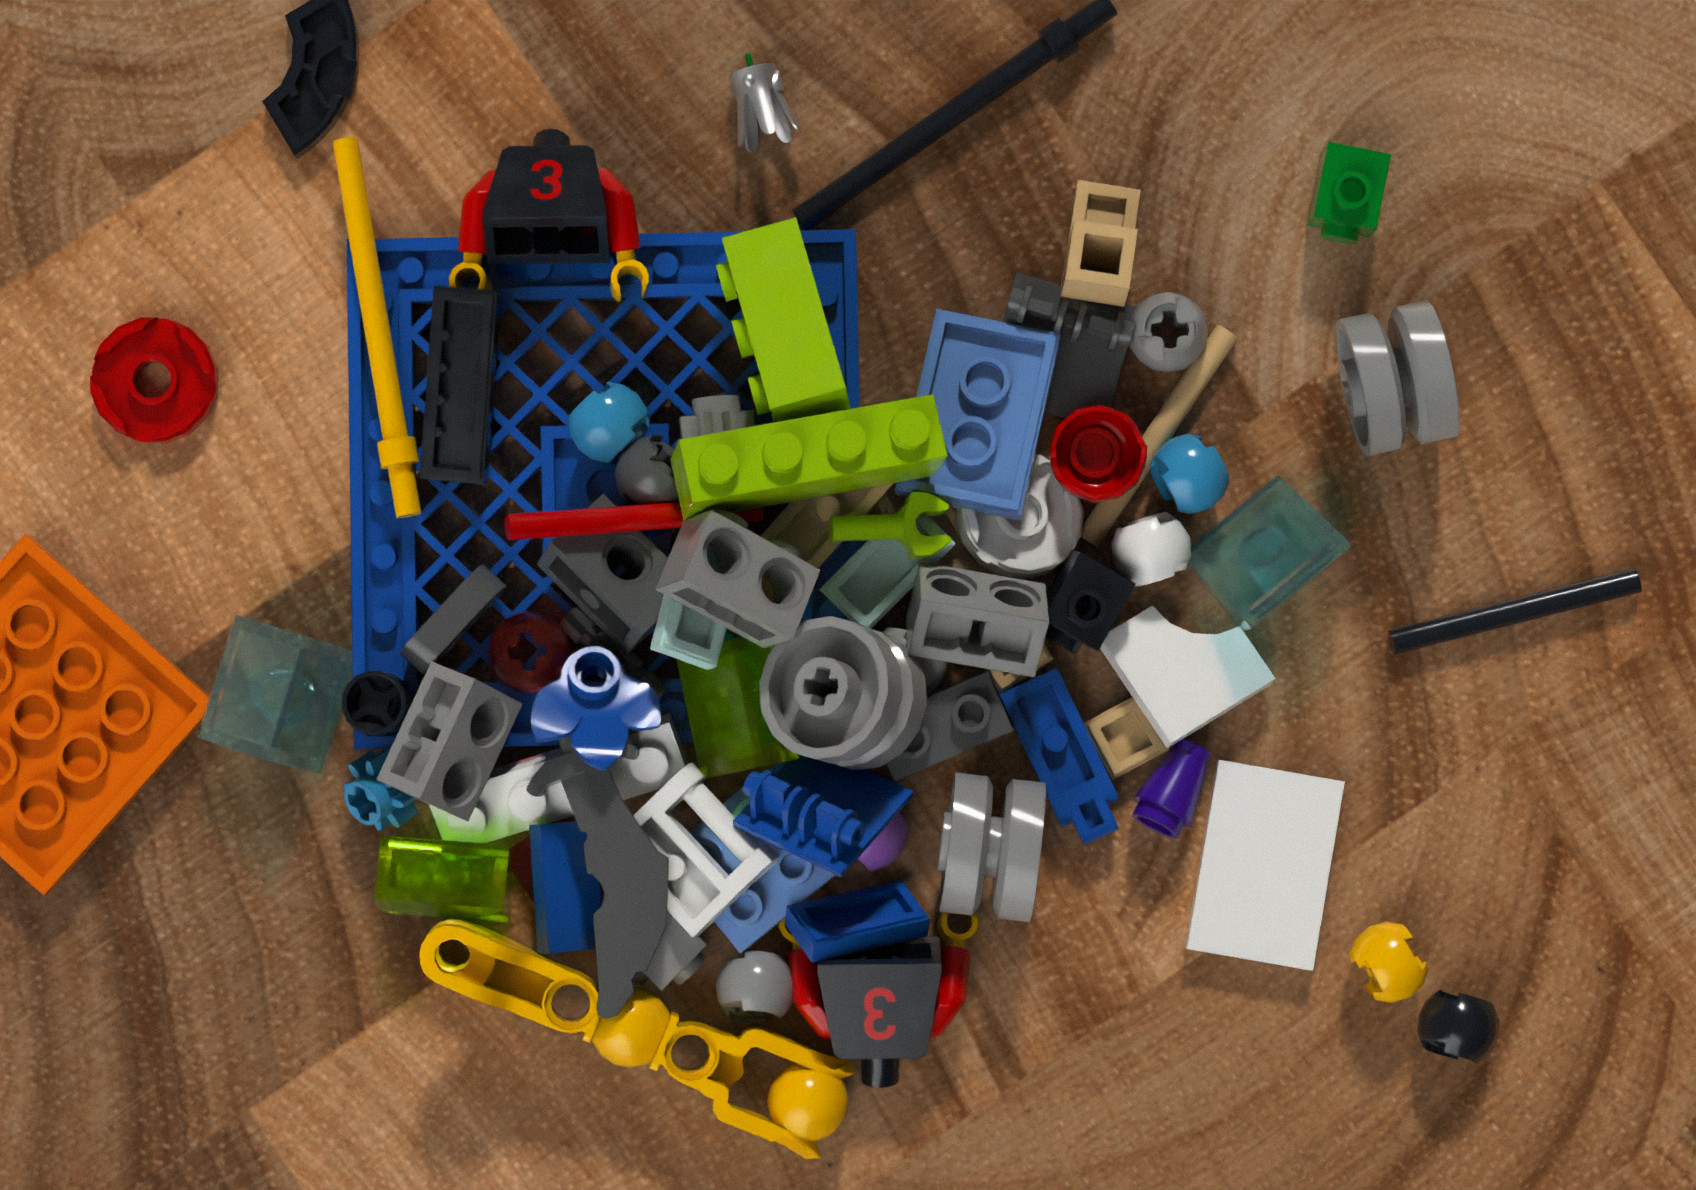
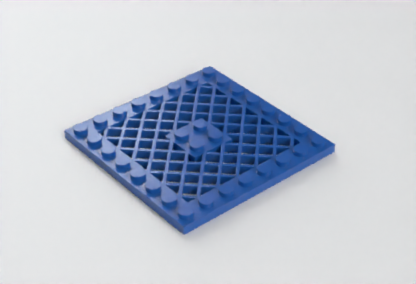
(386, 547)

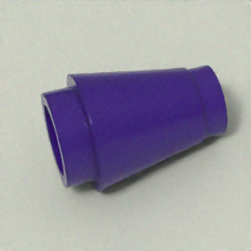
(1172, 790)

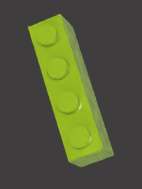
(809, 456)

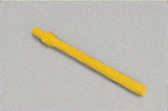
(397, 449)

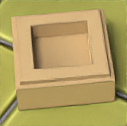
(1124, 738)

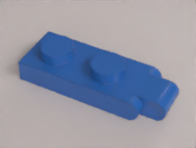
(1062, 755)

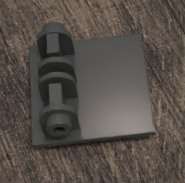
(1090, 347)

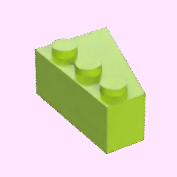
(782, 323)

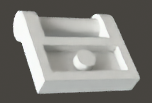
(696, 882)

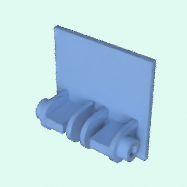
(766, 900)

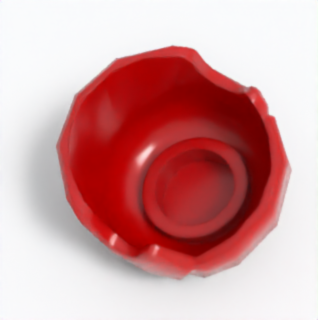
(1097, 454)

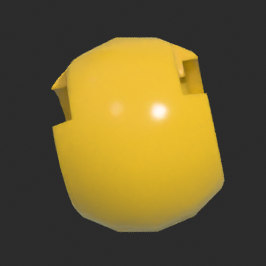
(1388, 962)

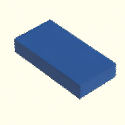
(562, 888)
(856, 921)

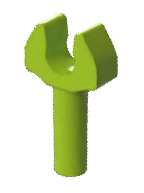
(895, 526)

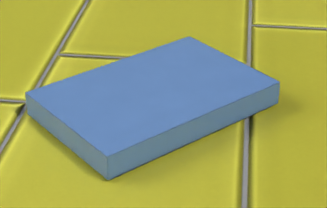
(991, 408)

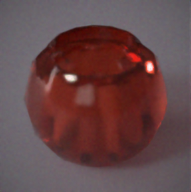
(510, 635)

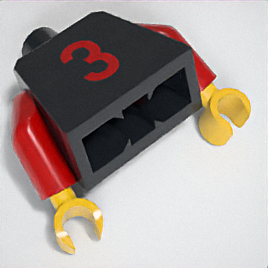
(548, 209)
(883, 999)

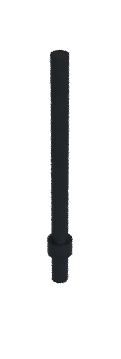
(1055, 42)

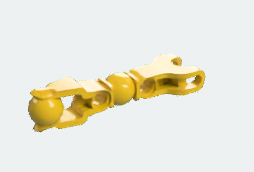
(803, 1100)

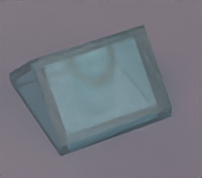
(1264, 553)
(276, 695)

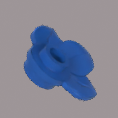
(594, 716)

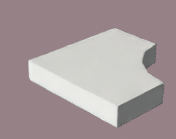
(1182, 675)

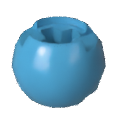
(608, 422)
(1189, 473)

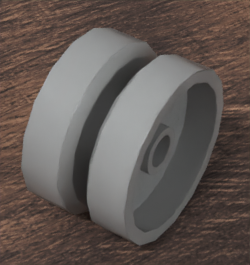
(1397, 378)
(843, 694)
(988, 846)

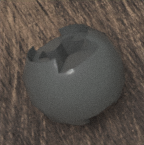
(646, 471)

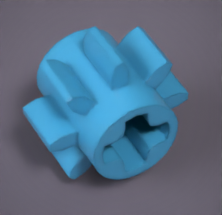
(372, 800)

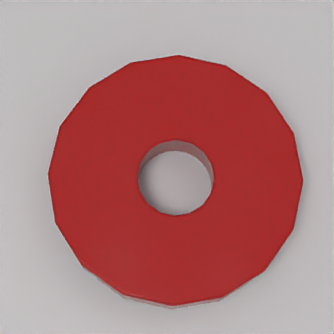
(180, 407)

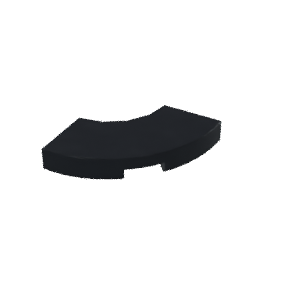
(319, 74)

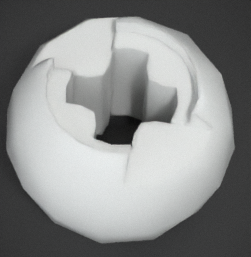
(1151, 549)

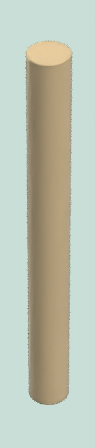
(1164, 427)

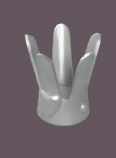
(761, 97)

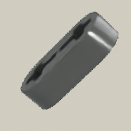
(453, 619)

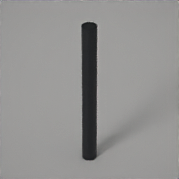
(1514, 611)

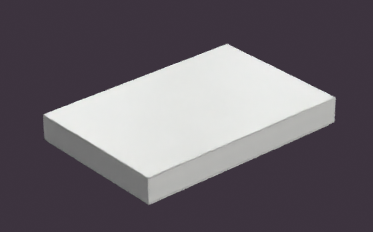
(1264, 865)

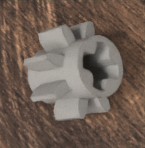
(715, 415)

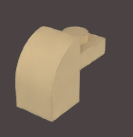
(1101, 244)

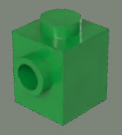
(1348, 192)

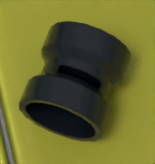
(368, 701)

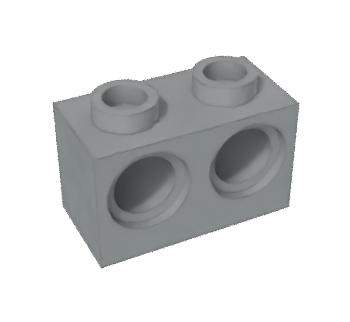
(735, 592)
(977, 619)
(449, 741)

